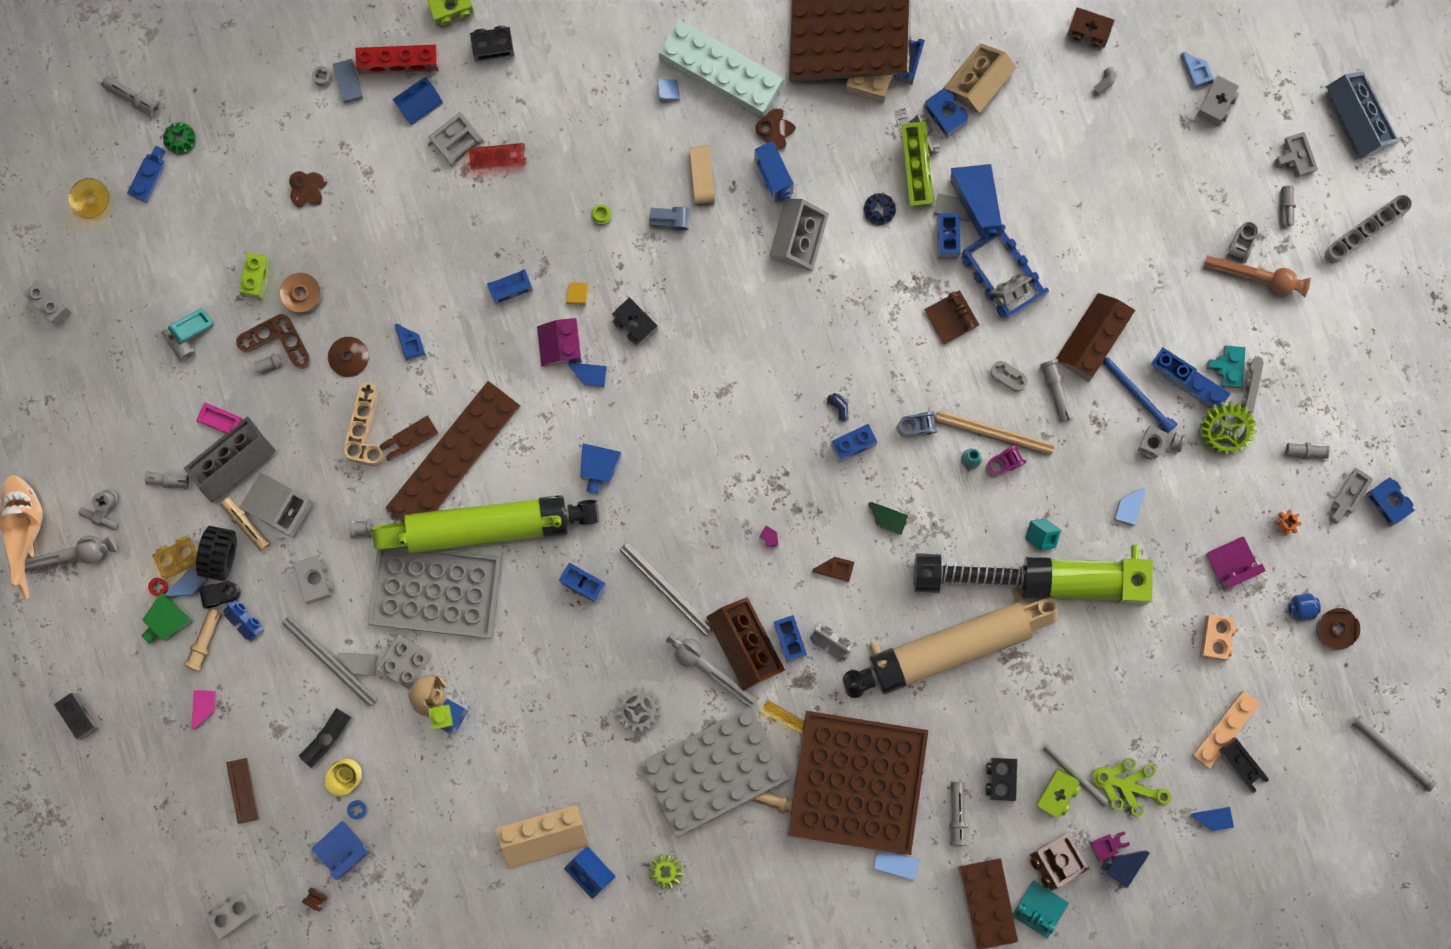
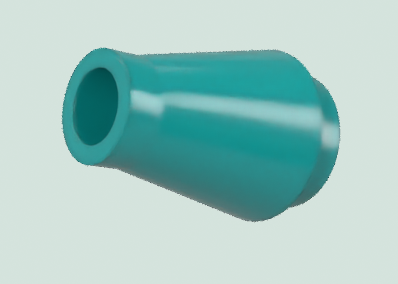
(968, 461)

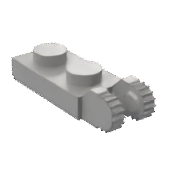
(1253, 384)

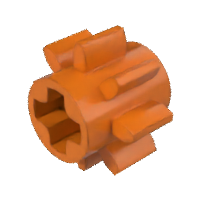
(1284, 526)

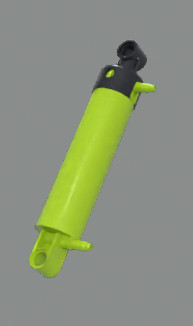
(485, 524)

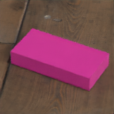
(218, 418)

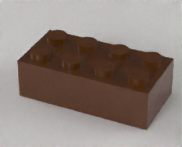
(988, 904)

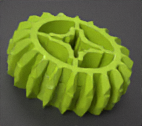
(1214, 438)

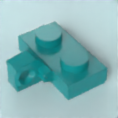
(1230, 366)

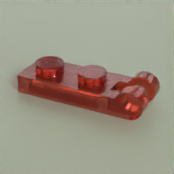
(497, 156)

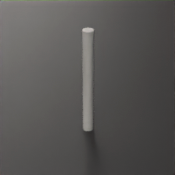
(1075, 773)

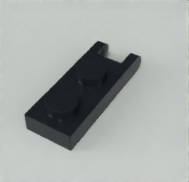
(1242, 763)

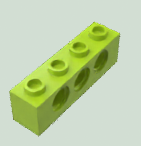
(917, 163)

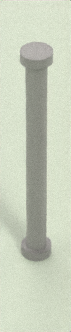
(1394, 753)

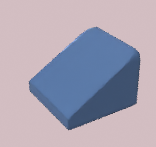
(668, 90)

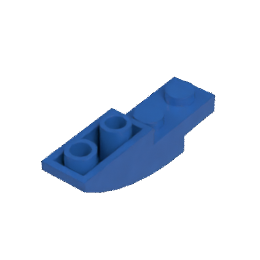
(1189, 379)

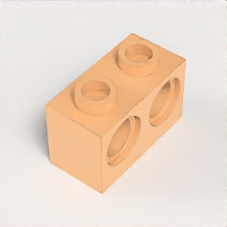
(1211, 636)

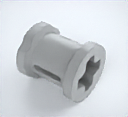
(360, 528)

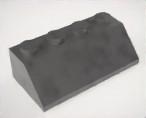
(229, 459)

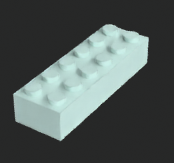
(720, 68)

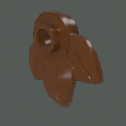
(777, 127)
(309, 190)

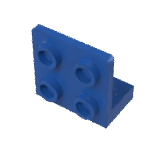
(340, 850)

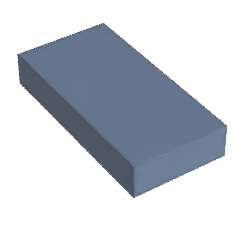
(347, 80)

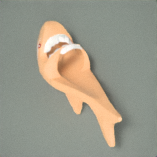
(20, 524)

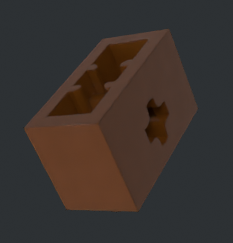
(1100, 26)

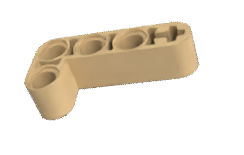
(366, 423)

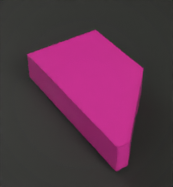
(202, 706)

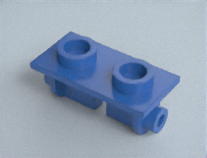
(236, 613)

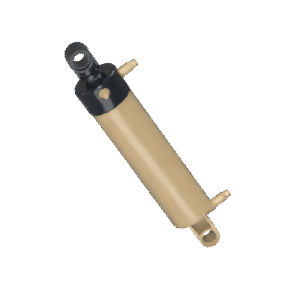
(951, 646)

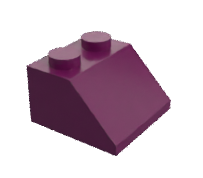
(559, 342)

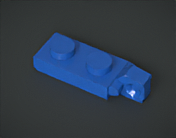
(147, 175)

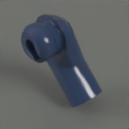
(842, 405)

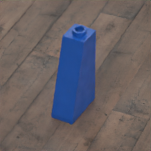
(979, 198)

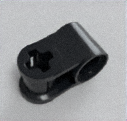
(215, 594)

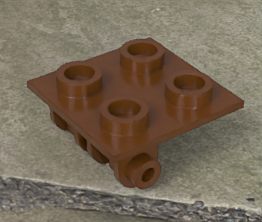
(951, 317)

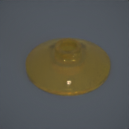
(82, 191)

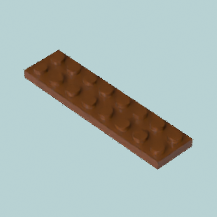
(455, 453)

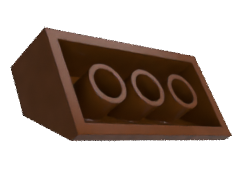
(1095, 335)
(745, 643)

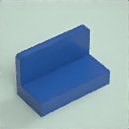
(418, 100)
(589, 872)

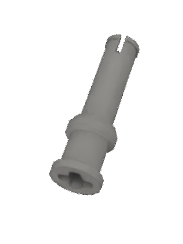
(139, 98)
(1055, 380)
(958, 822)

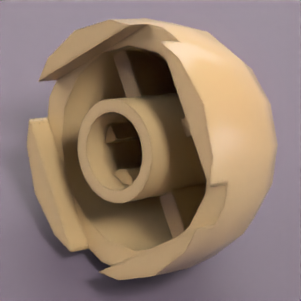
(427, 694)

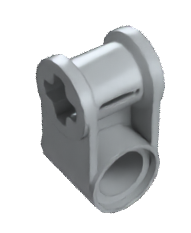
(1242, 245)

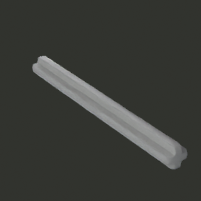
(666, 589)
(328, 660)

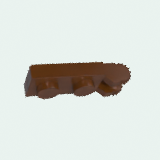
(410, 437)

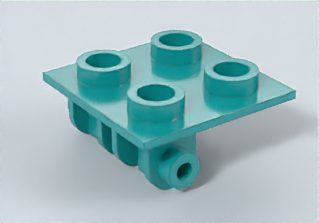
(1040, 909)

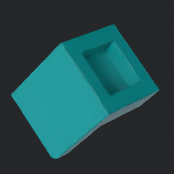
(1043, 534)

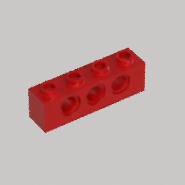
(397, 59)

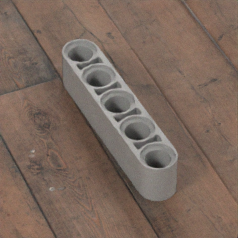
(1375, 222)

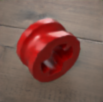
(153, 582)

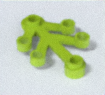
(1128, 786)

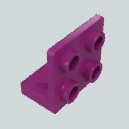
(1234, 563)

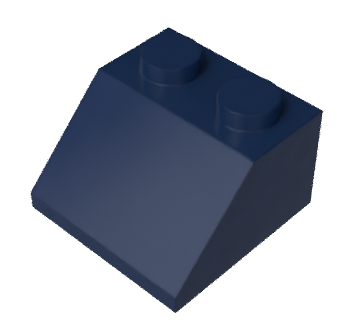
(1124, 867)

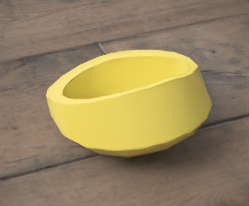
(343, 777)

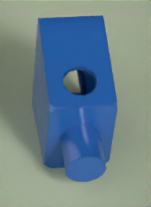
(598, 466)

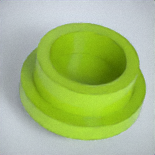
(601, 214)

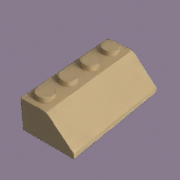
(542, 836)

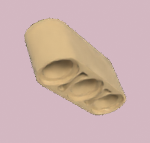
(702, 174)

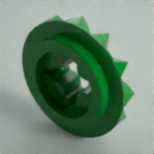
(179, 147)

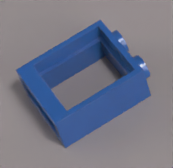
(773, 171)

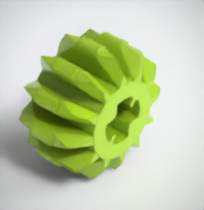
(658, 872)

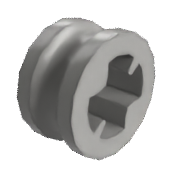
(324, 70)
(1177, 442)

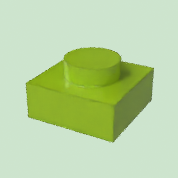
(440, 717)

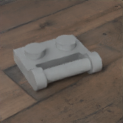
(451, 133)

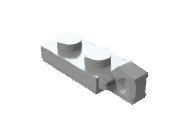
(1350, 495)

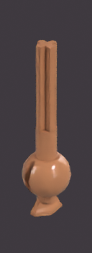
(1282, 281)

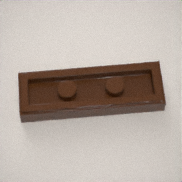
(242, 790)

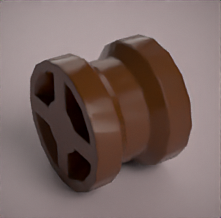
(314, 899)

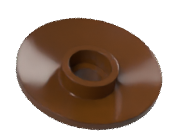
(353, 365)

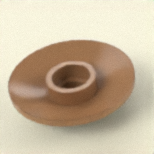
(293, 285)

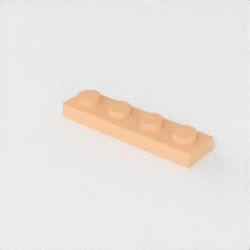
(1226, 729)

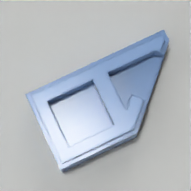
(1197, 69)
(1129, 507)

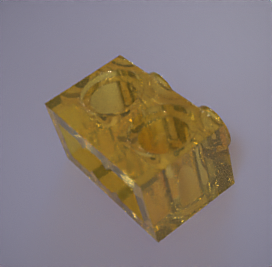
(178, 562)

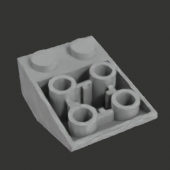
(276, 505)

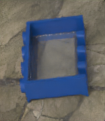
(995, 263)

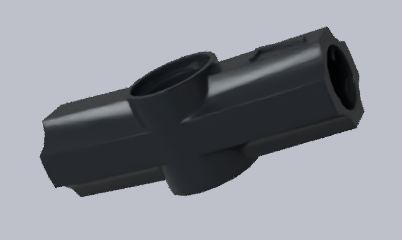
(316, 749)

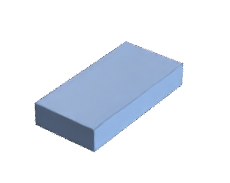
(896, 864)

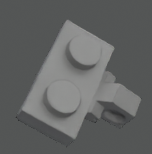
(1298, 155)

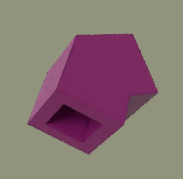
(769, 536)

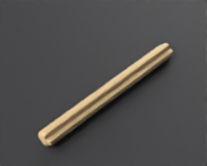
(994, 432)

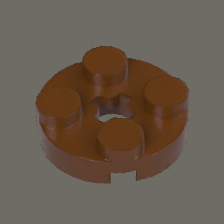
(1347, 621)

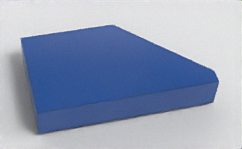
(410, 343)
(589, 374)
(1215, 819)

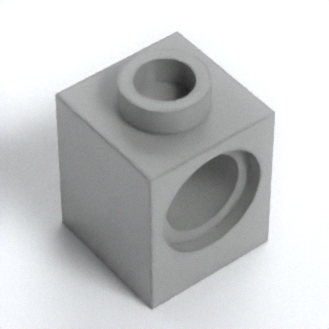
(1157, 435)

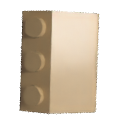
(980, 77)

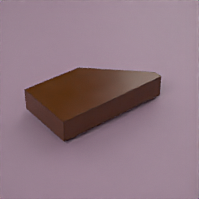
(836, 568)

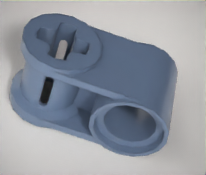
(921, 424)

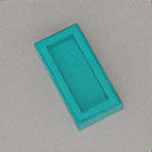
(190, 326)

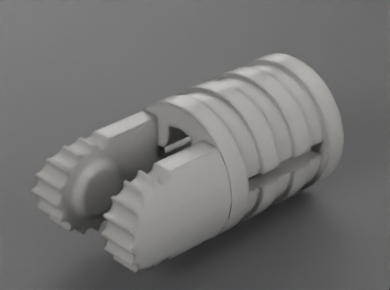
(183, 351)

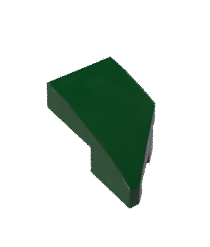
(888, 518)

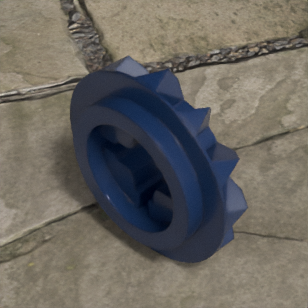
(875, 216)

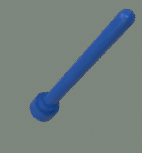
(1166, 424)

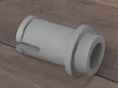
(268, 363)

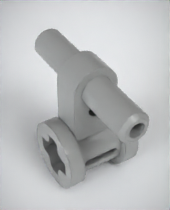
(101, 508)

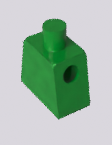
(164, 619)

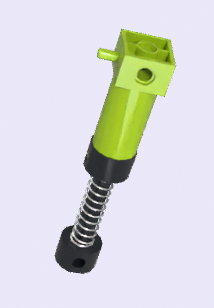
(1048, 577)

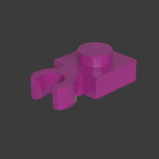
(1107, 847)

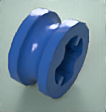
(353, 804)

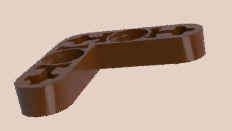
(276, 332)

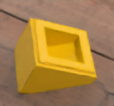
(577, 293)

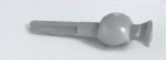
(87, 550)
(690, 653)

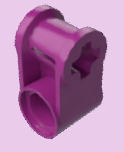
(1008, 460)

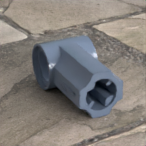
(676, 218)

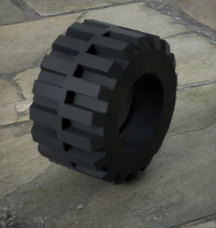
(216, 553)

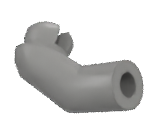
(1108, 81)

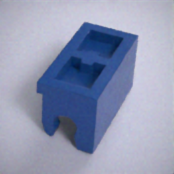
(914, 57)
(510, 287)

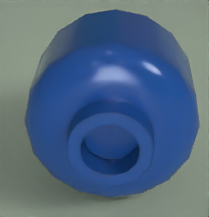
(1304, 607)

